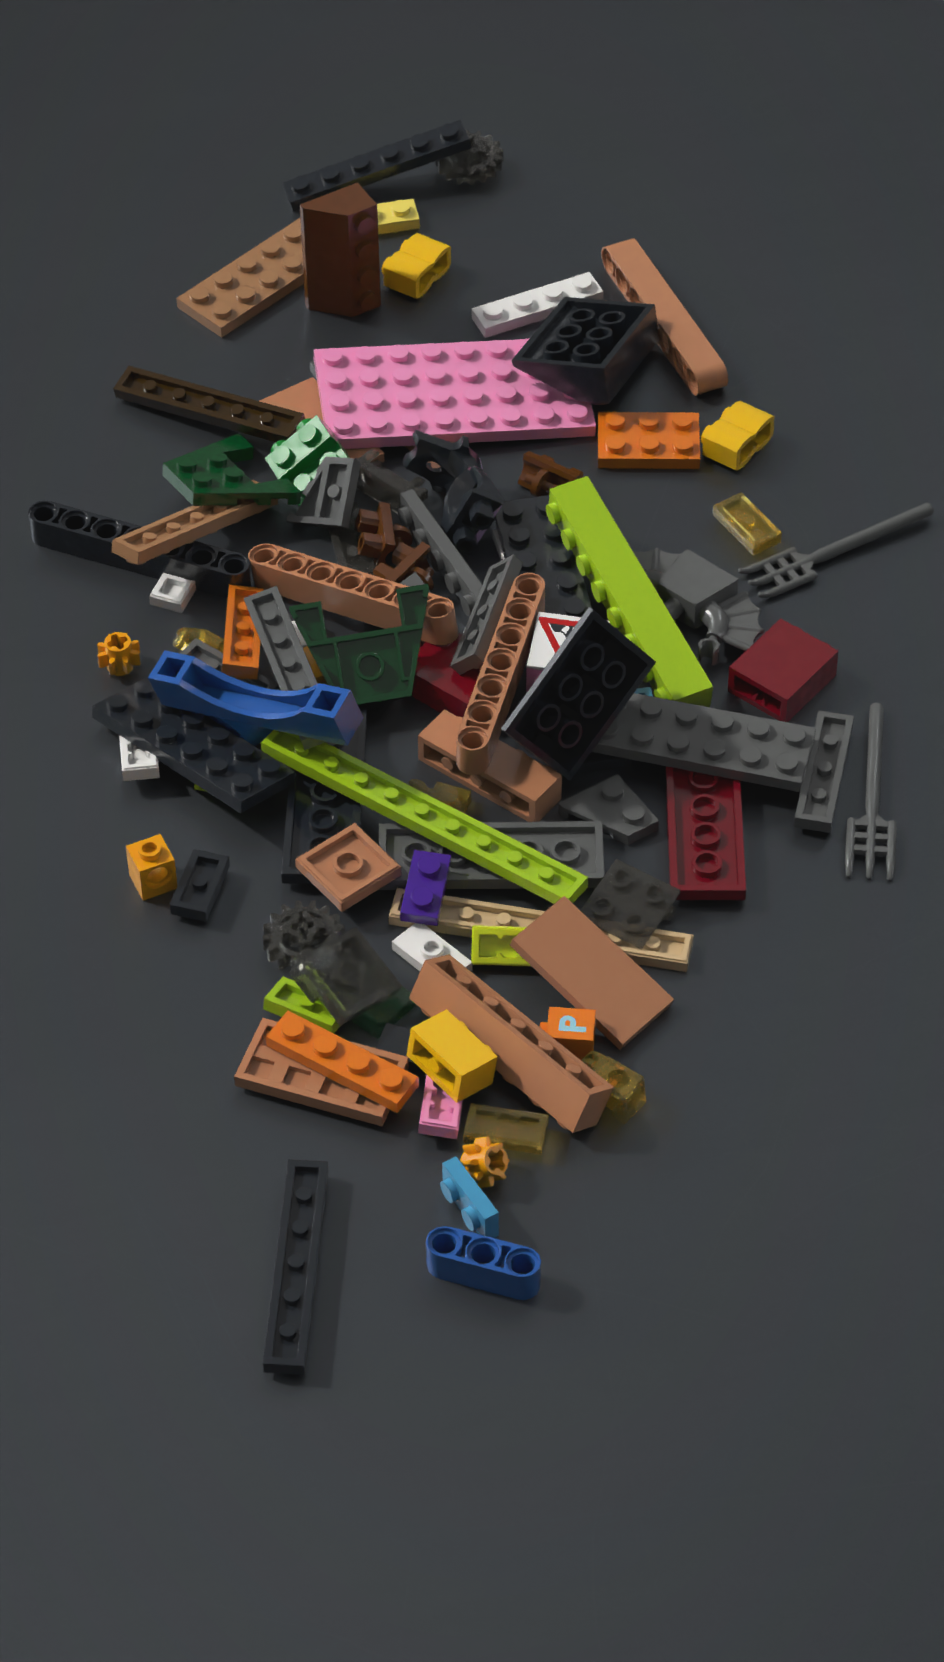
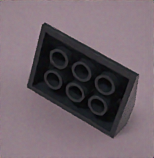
(590, 347)
(578, 694)

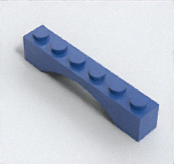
(313, 712)

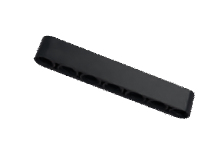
(91, 538)

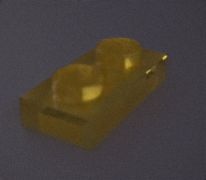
(747, 523)

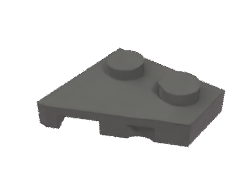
(329, 495)
(616, 806)

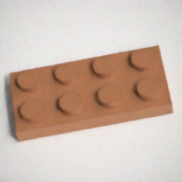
(284, 1078)

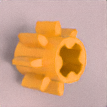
(118, 653)
(485, 1161)

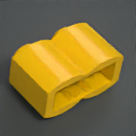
(416, 265)
(737, 435)

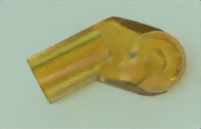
(187, 635)

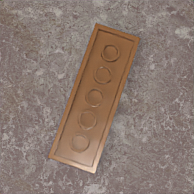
(248, 283)

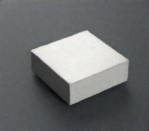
(172, 592)

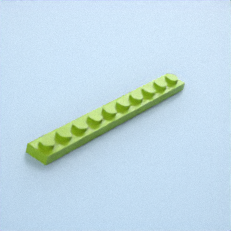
(428, 817)

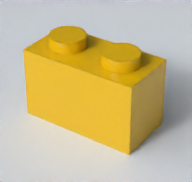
(451, 1055)

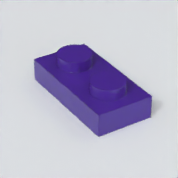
(425, 888)

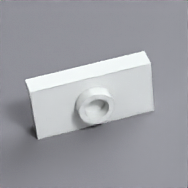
(136, 762)
(422, 943)

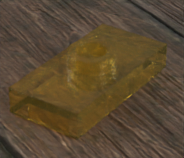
(514, 1128)

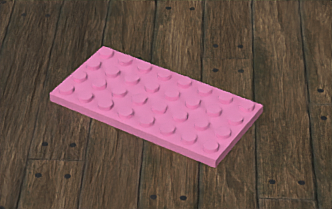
(442, 390)

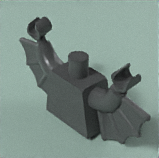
(703, 595)

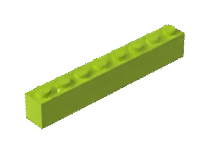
(626, 591)

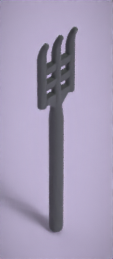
(806, 562)
(872, 821)

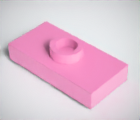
(439, 1112)

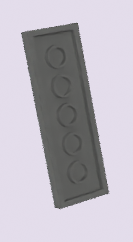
(710, 741)
(568, 842)

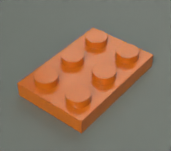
(648, 440)

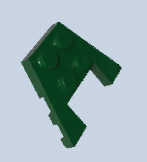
(213, 479)
(371, 663)

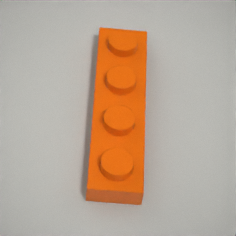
(241, 639)
(342, 1061)

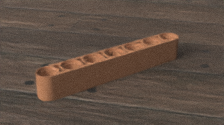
(678, 333)
(346, 591)
(499, 675)

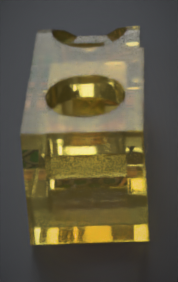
(628, 1085)

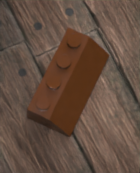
(341, 252)

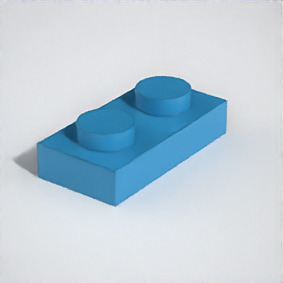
(475, 1207)

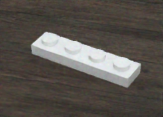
(532, 305)

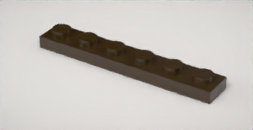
(207, 404)

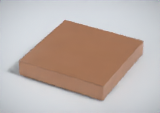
(348, 867)

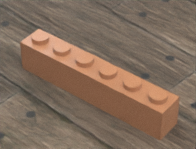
(525, 1052)

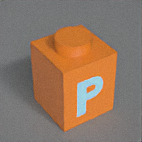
(572, 1029)

